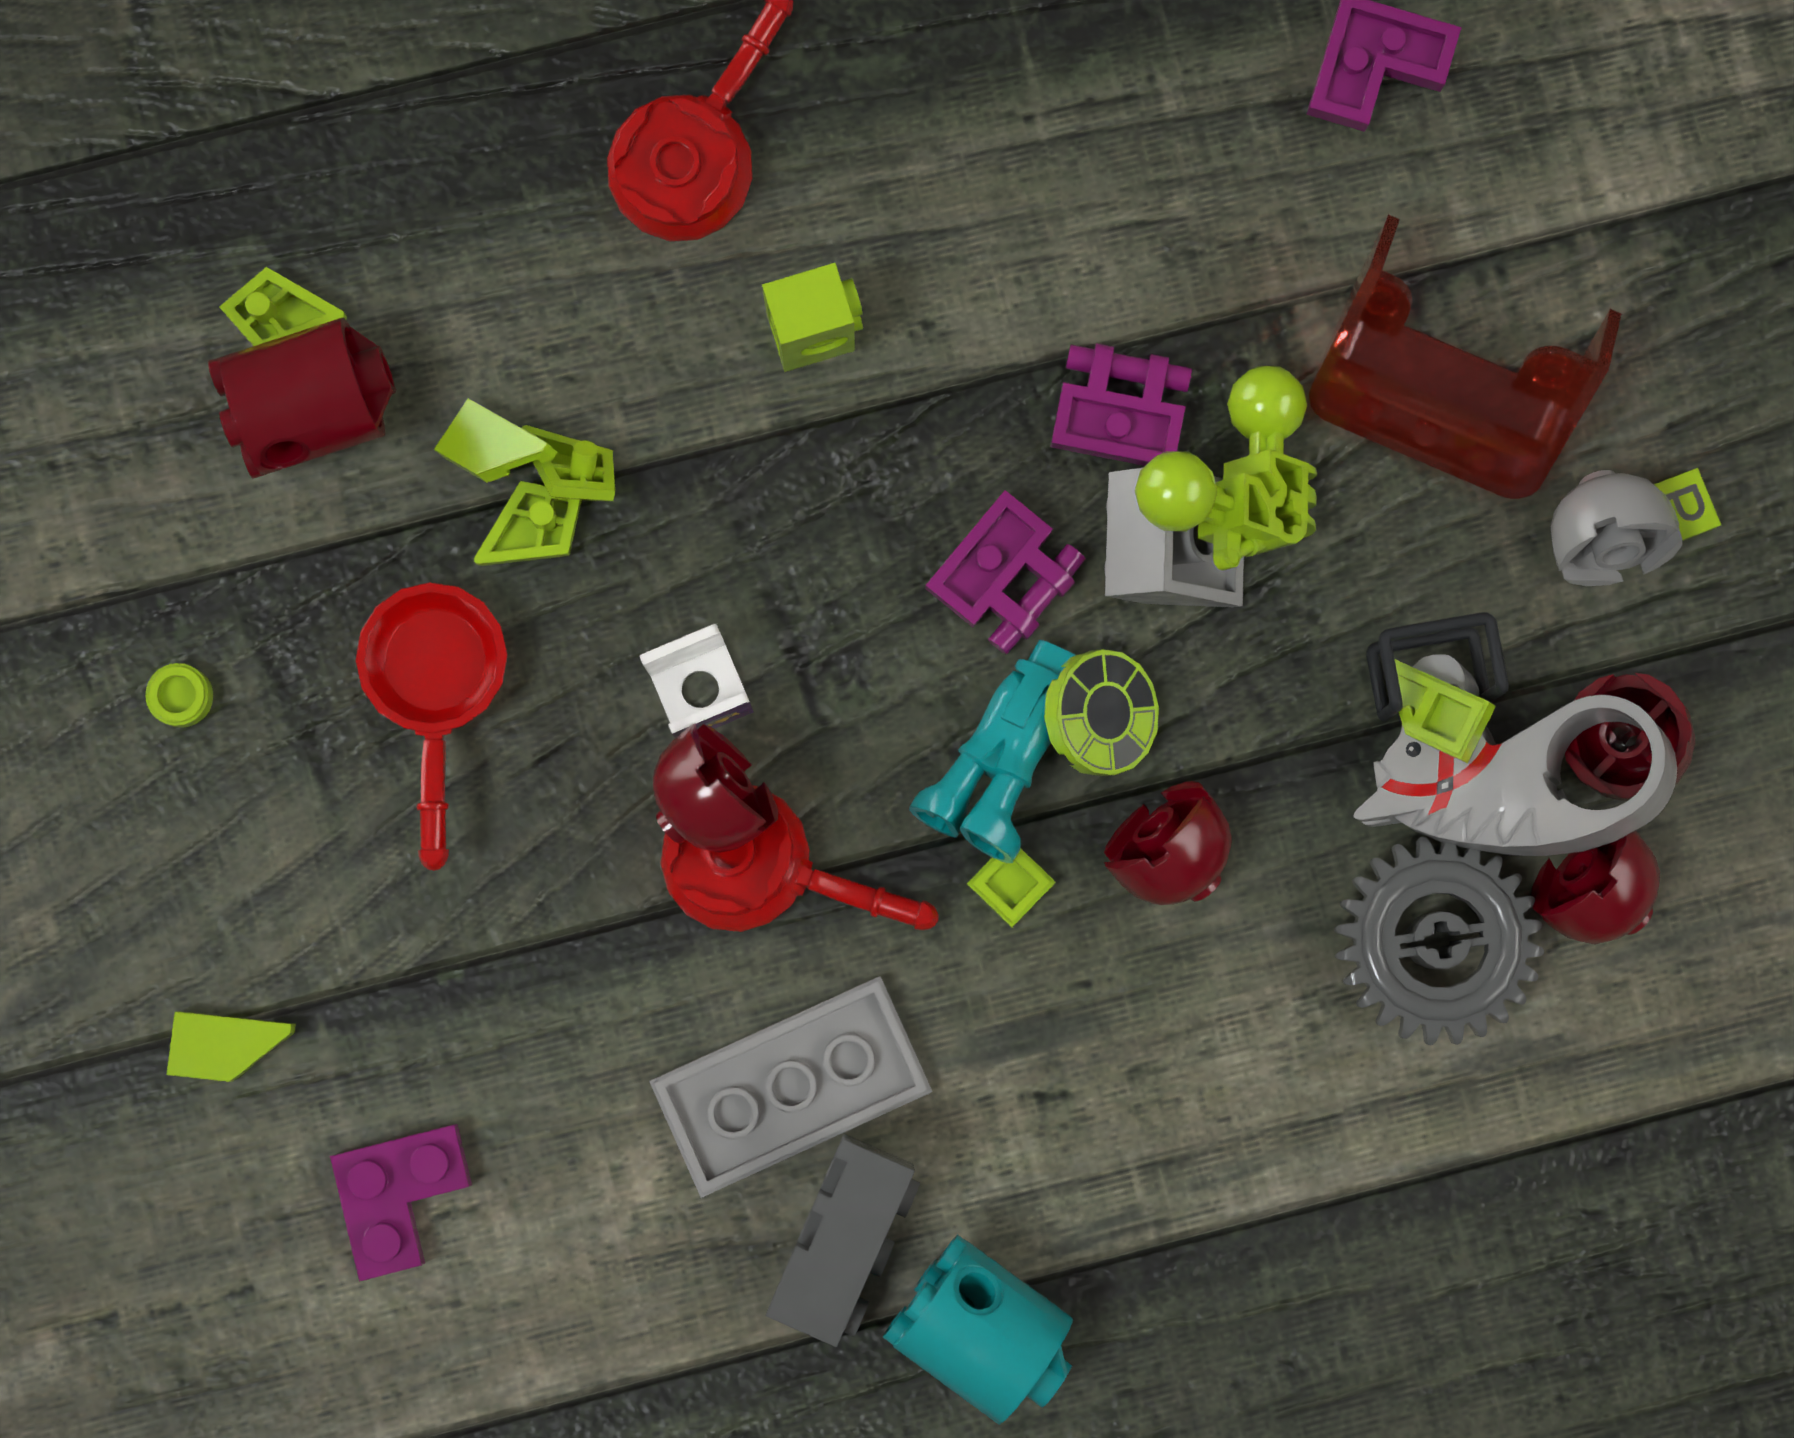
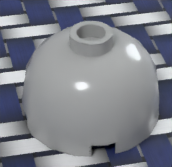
(1613, 526)

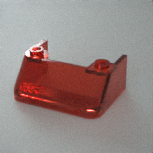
(1447, 403)

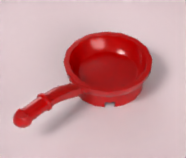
(682, 158)
(431, 666)
(765, 876)

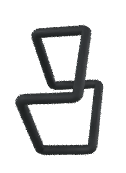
(1430, 634)

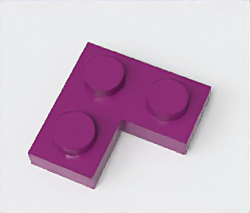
(1372, 43)
(378, 1192)

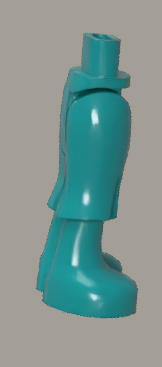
(1005, 750)

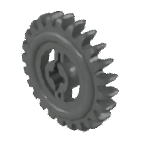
(1379, 950)

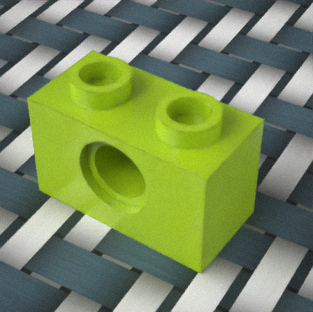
(812, 316)

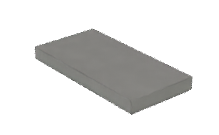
(790, 1086)

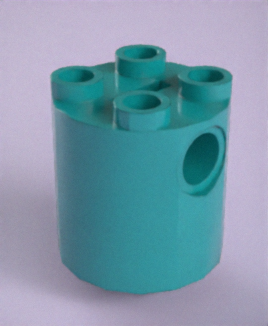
(983, 1332)

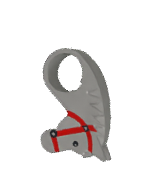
(1509, 790)

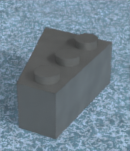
(843, 1241)

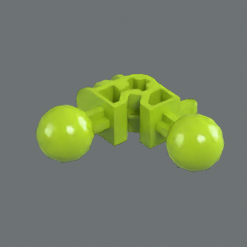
(1261, 496)

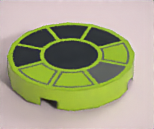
(1102, 712)

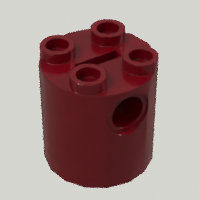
(303, 396)

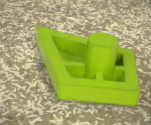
(275, 308)
(577, 470)
(530, 527)

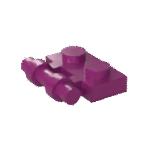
(1116, 423)
(991, 559)

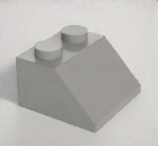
(1158, 564)

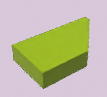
(489, 444)
(1441, 713)
(221, 1045)

